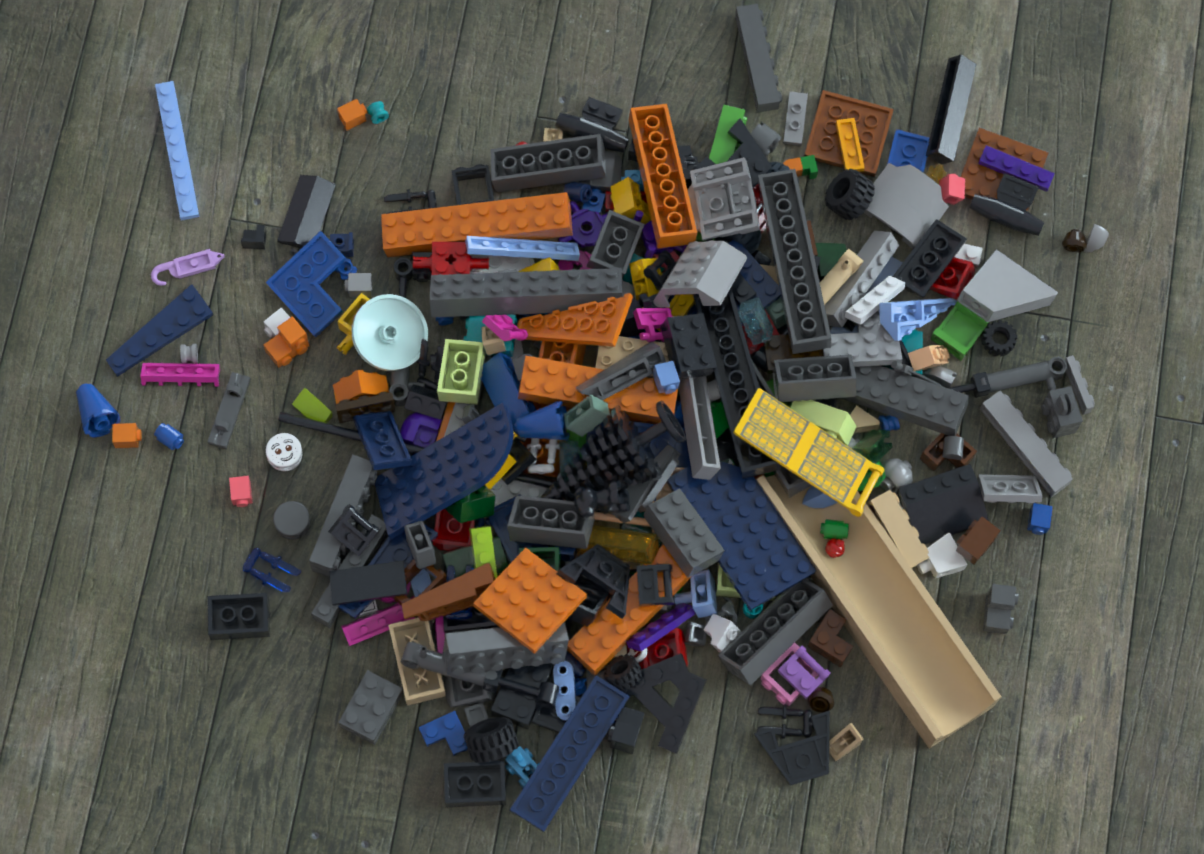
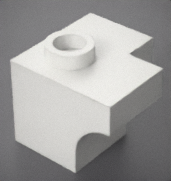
(721, 631)

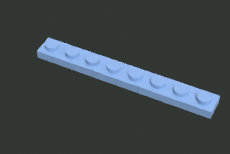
(177, 150)

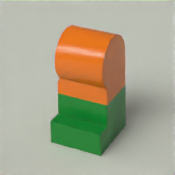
(803, 166)

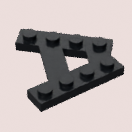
(675, 718)

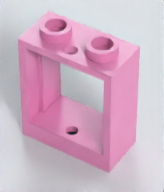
(770, 684)

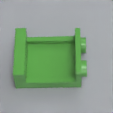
(959, 331)

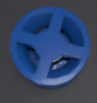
(889, 423)

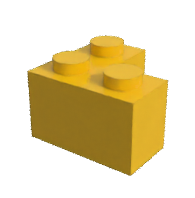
(628, 200)

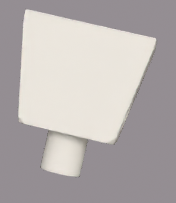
(943, 558)

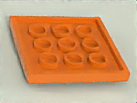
(529, 600)

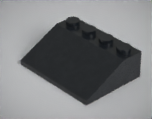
(943, 503)

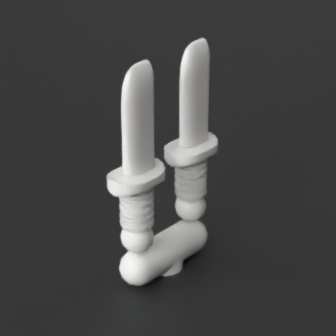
(543, 468)

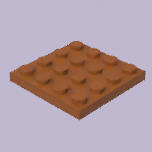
(871, 124)
(986, 181)

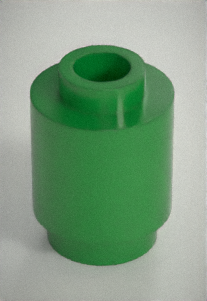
(834, 529)

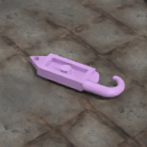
(188, 265)

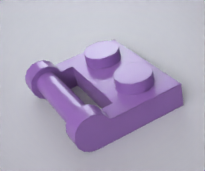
(799, 676)

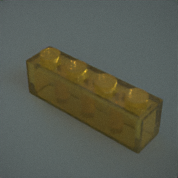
(625, 544)

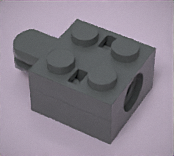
(1061, 412)

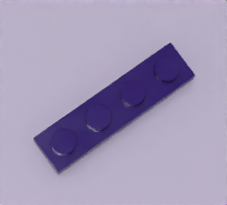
(1016, 167)
(661, 627)

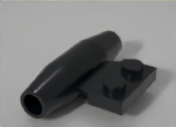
(595, 119)
(1010, 206)

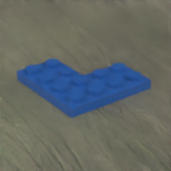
(299, 283)

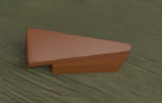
(450, 596)

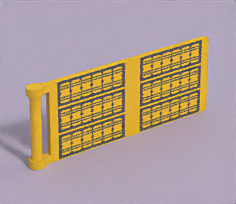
(807, 450)

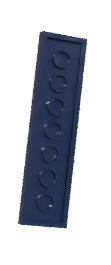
(569, 753)

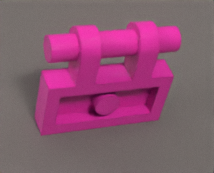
(650, 320)

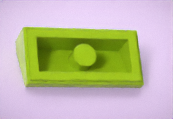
(312, 407)

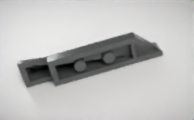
(624, 372)
(645, 493)

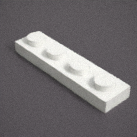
(870, 302)

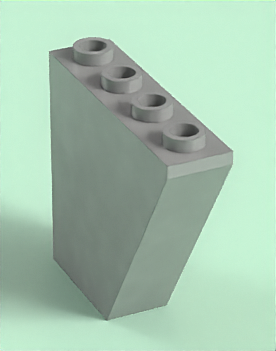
(1004, 290)

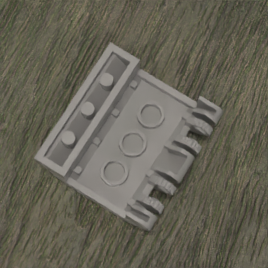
(703, 270)

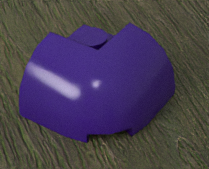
(420, 429)

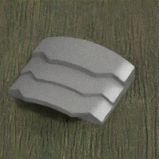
(723, 200)
(906, 202)

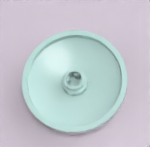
(389, 332)

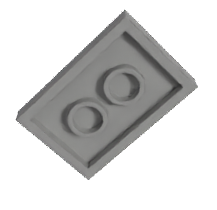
(1010, 488)

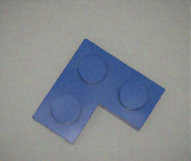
(447, 728)

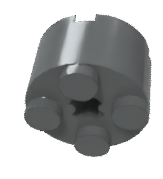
(766, 138)

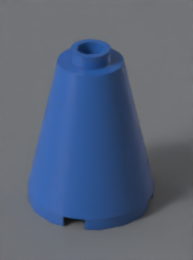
(95, 411)
(543, 423)

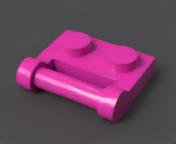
(504, 328)

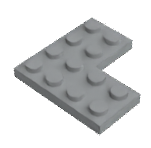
(869, 346)

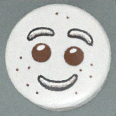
(284, 452)

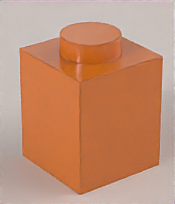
(352, 114)
(126, 435)

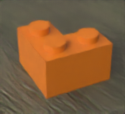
(288, 343)
(359, 385)

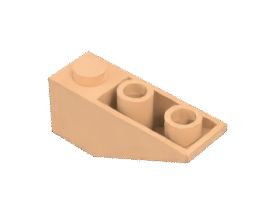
(929, 357)

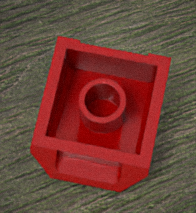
(954, 278)
(451, 532)
(664, 648)

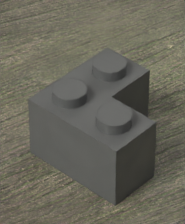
(998, 607)

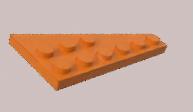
(581, 324)

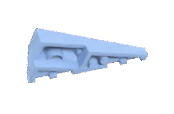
(904, 316)

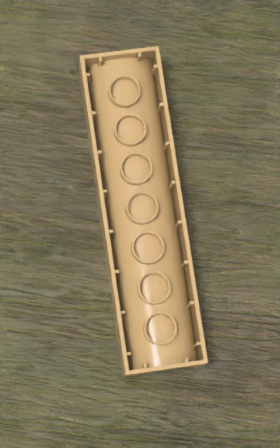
(890, 617)

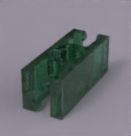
(873, 445)

